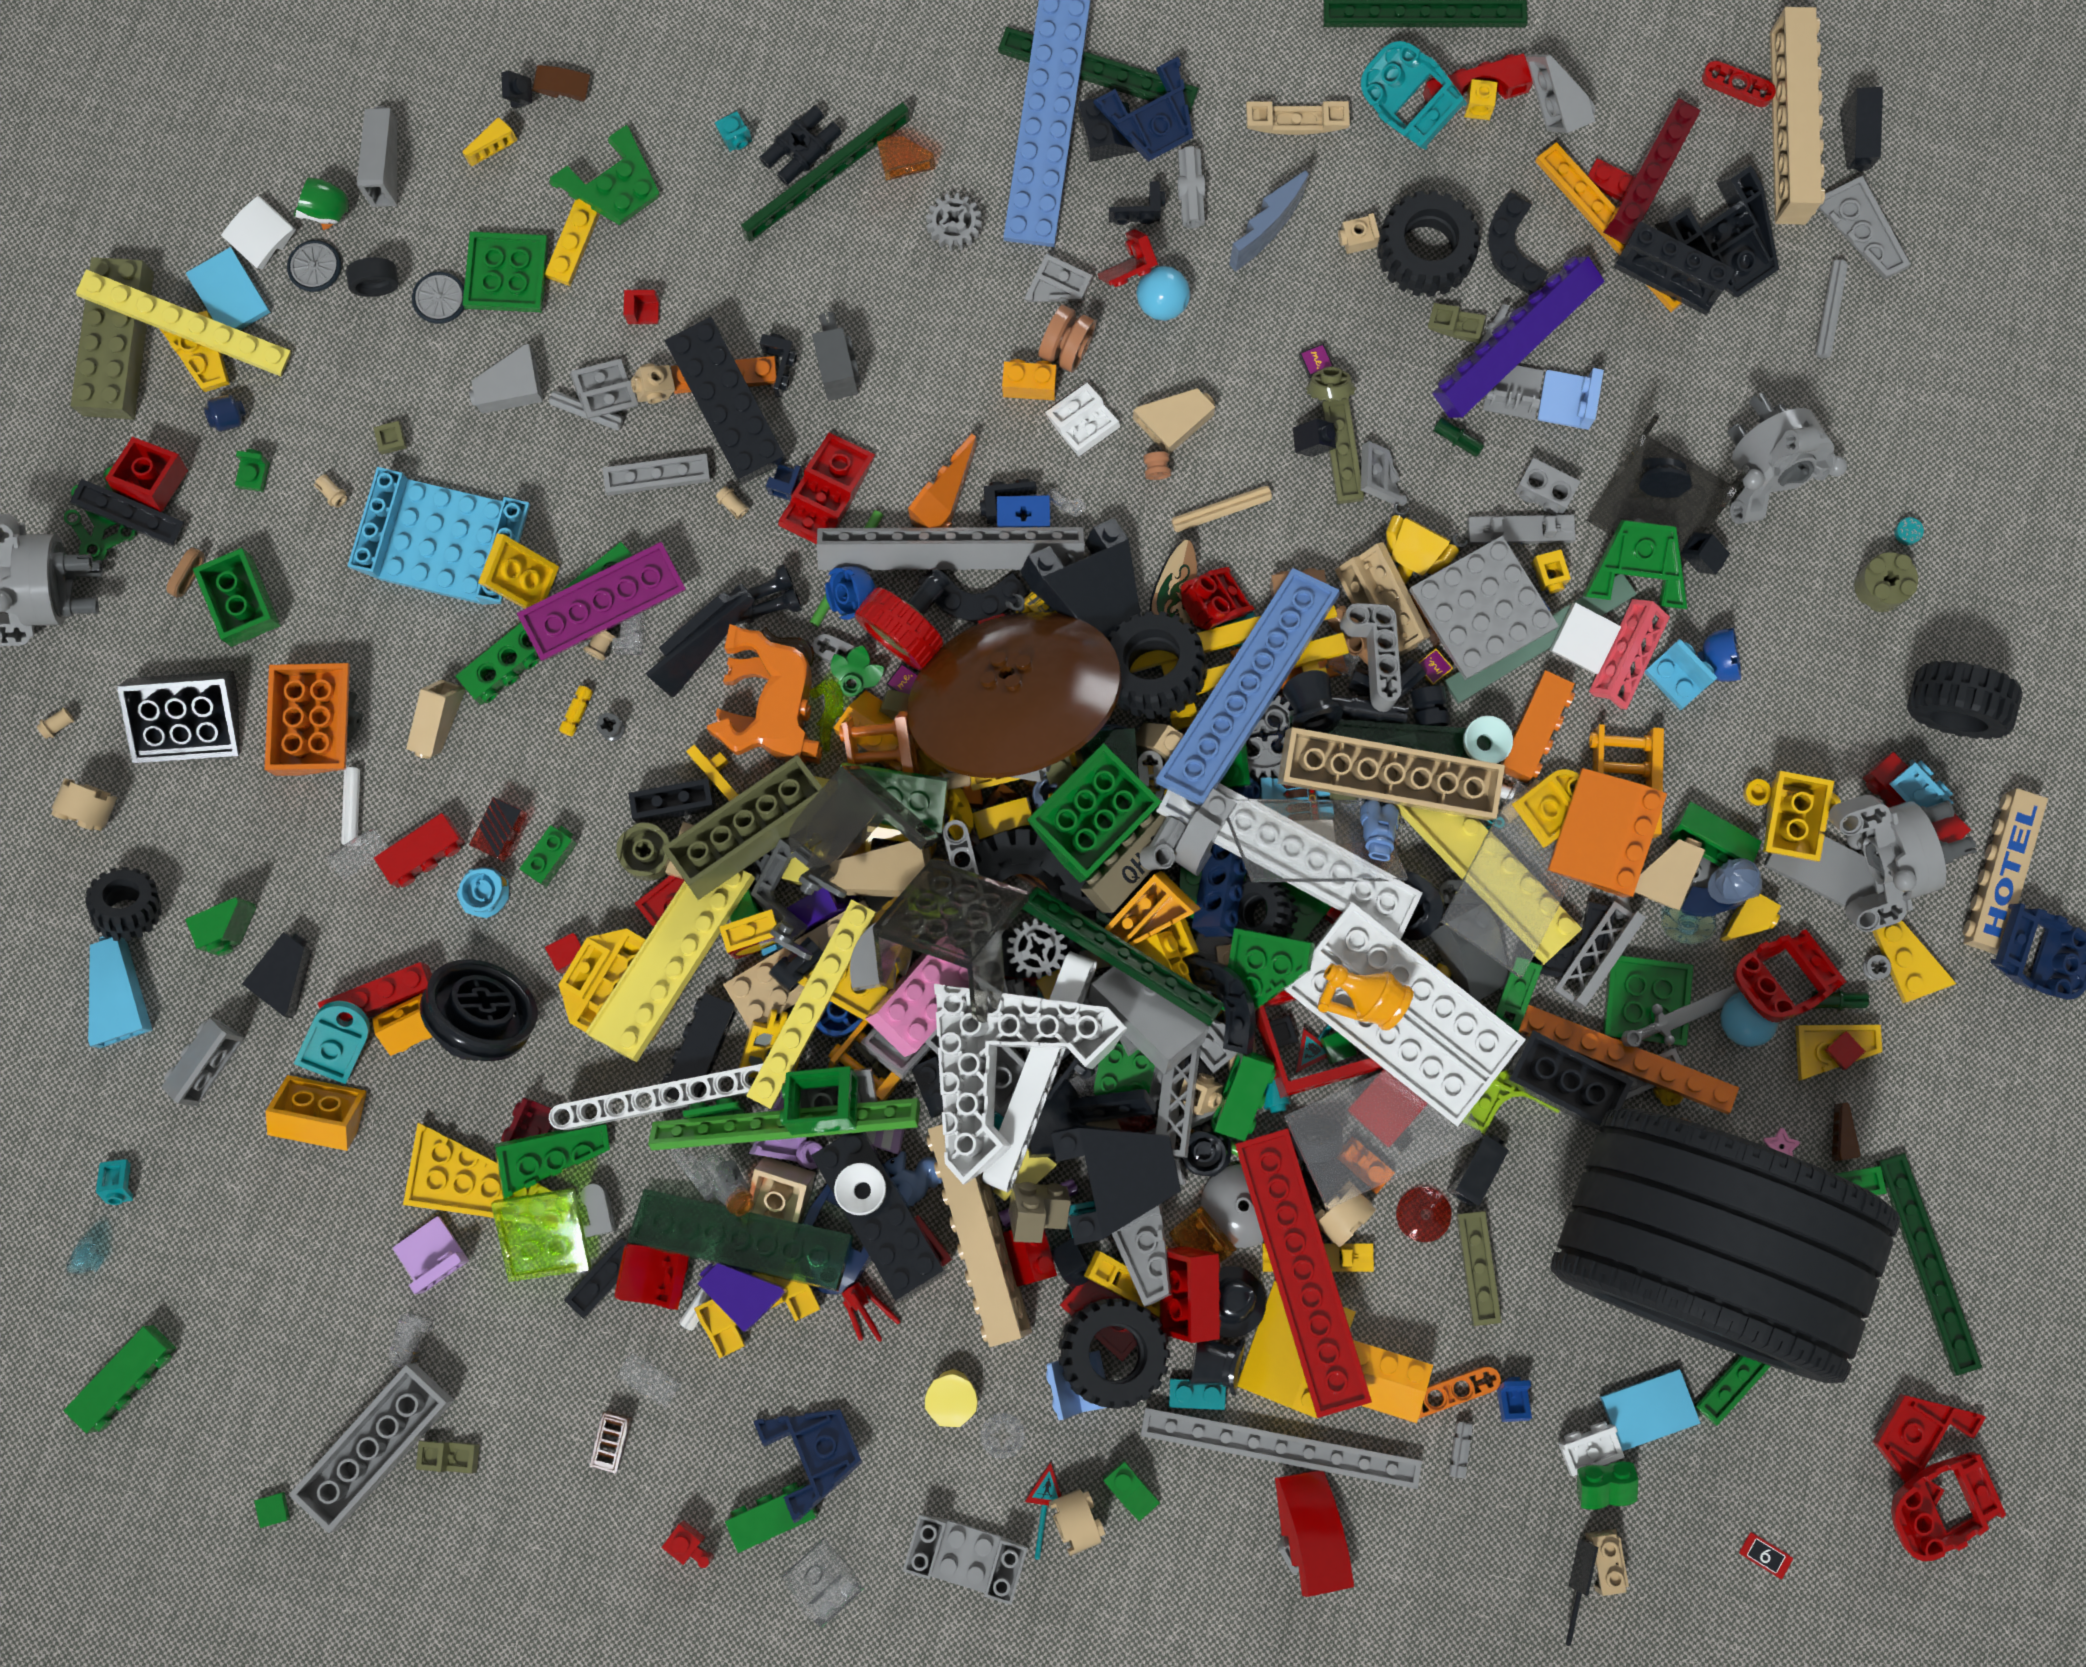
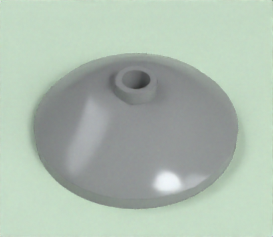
(1221, 1202)

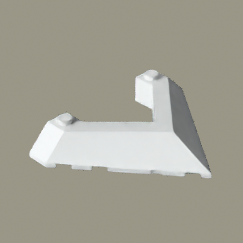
(970, 1057)

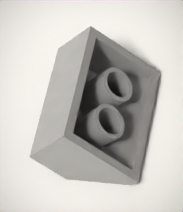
(201, 1062)

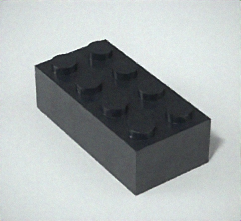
(1567, 1080)

